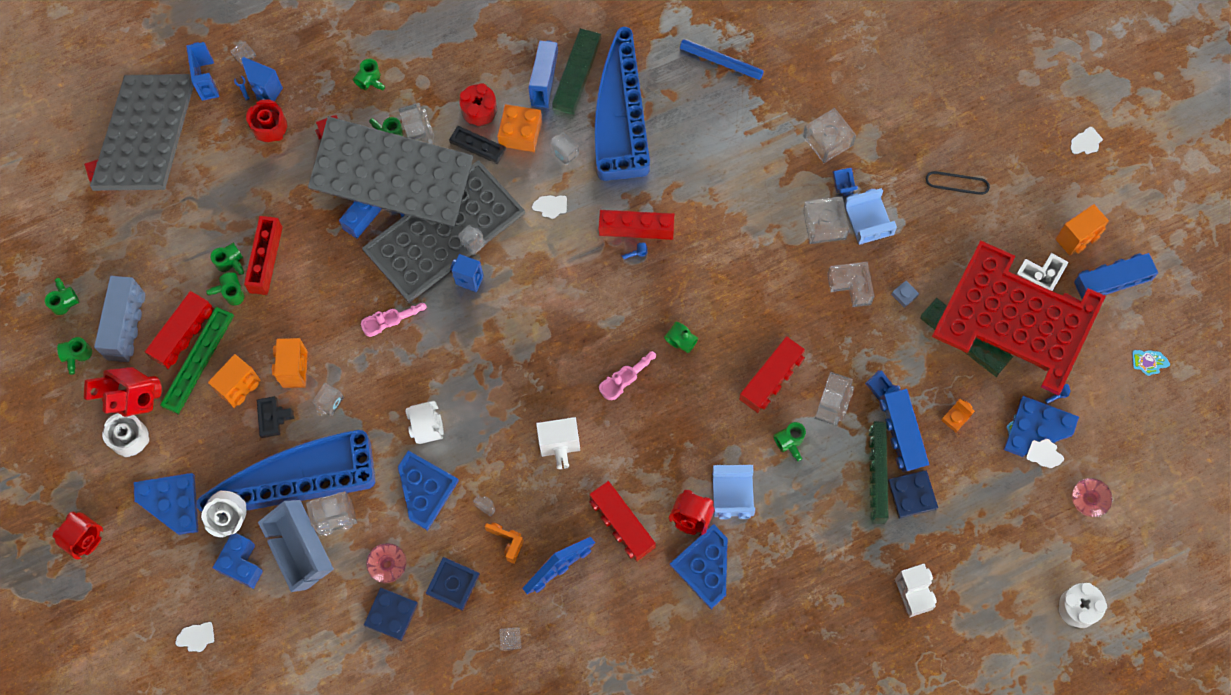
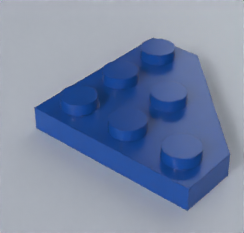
(1037, 423)
(424, 488)
(170, 501)
(558, 564)
(705, 566)

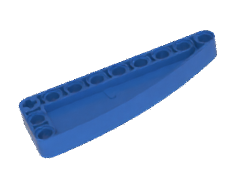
(613, 121)
(311, 464)

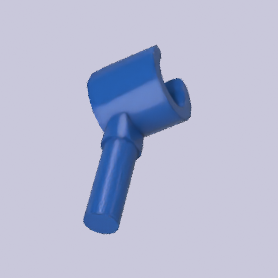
(242, 88)
(641, 251)
(1064, 393)

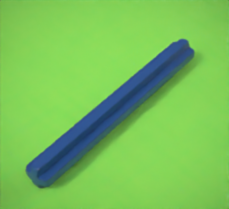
(721, 59)

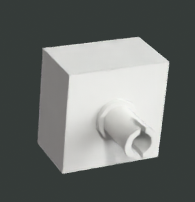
(558, 439)

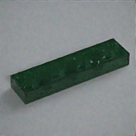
(576, 71)
(985, 354)
(879, 474)

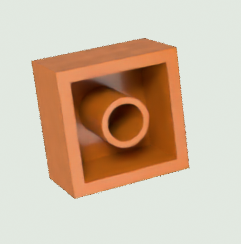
(520, 128)
(1082, 229)
(290, 363)
(234, 381)

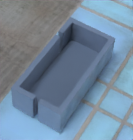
(119, 319)
(300, 550)

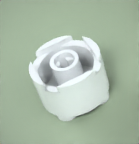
(425, 422)
(129, 444)
(228, 503)
(1093, 603)

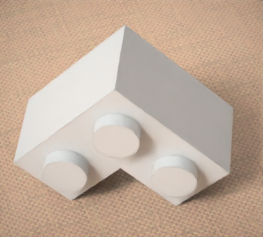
(1046, 276)
(914, 590)

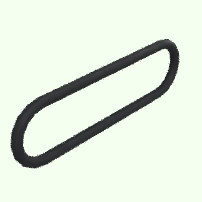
(955, 189)

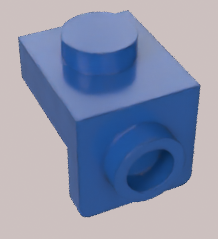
(844, 181)
(881, 385)

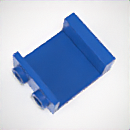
(200, 56)

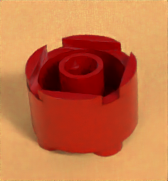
(478, 104)
(267, 121)
(692, 513)
(78, 535)

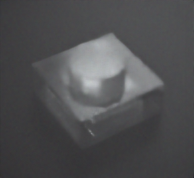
(241, 51)
(485, 505)
(510, 639)

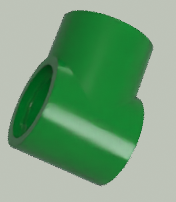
(365, 79)
(388, 124)
(232, 258)
(228, 283)
(66, 297)
(681, 337)
(68, 352)
(785, 441)

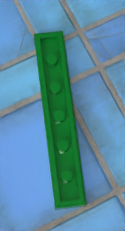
(197, 360)

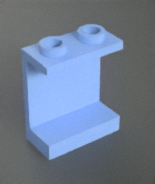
(869, 216)
(733, 491)

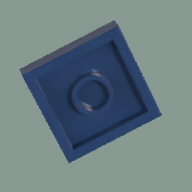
(912, 494)
(452, 583)
(390, 614)

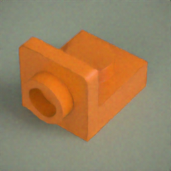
(958, 415)

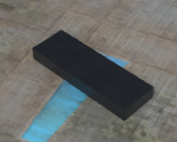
(477, 144)

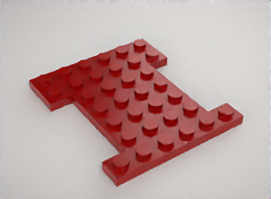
(1017, 316)

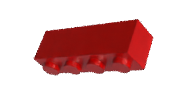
(636, 224)
(263, 255)
(179, 330)
(772, 374)
(622, 521)

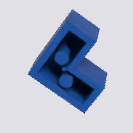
(234, 564)

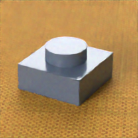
(905, 294)

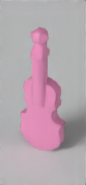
(377, 322)
(614, 386)

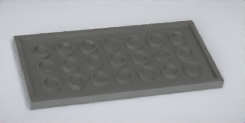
(143, 133)
(390, 172)
(421, 252)

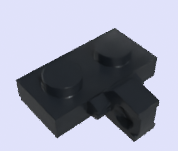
(271, 416)

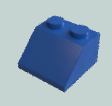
(262, 80)

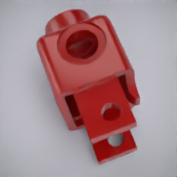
(134, 400)

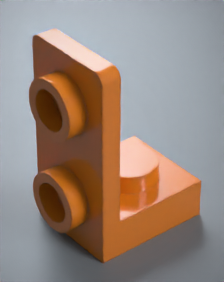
(512, 549)

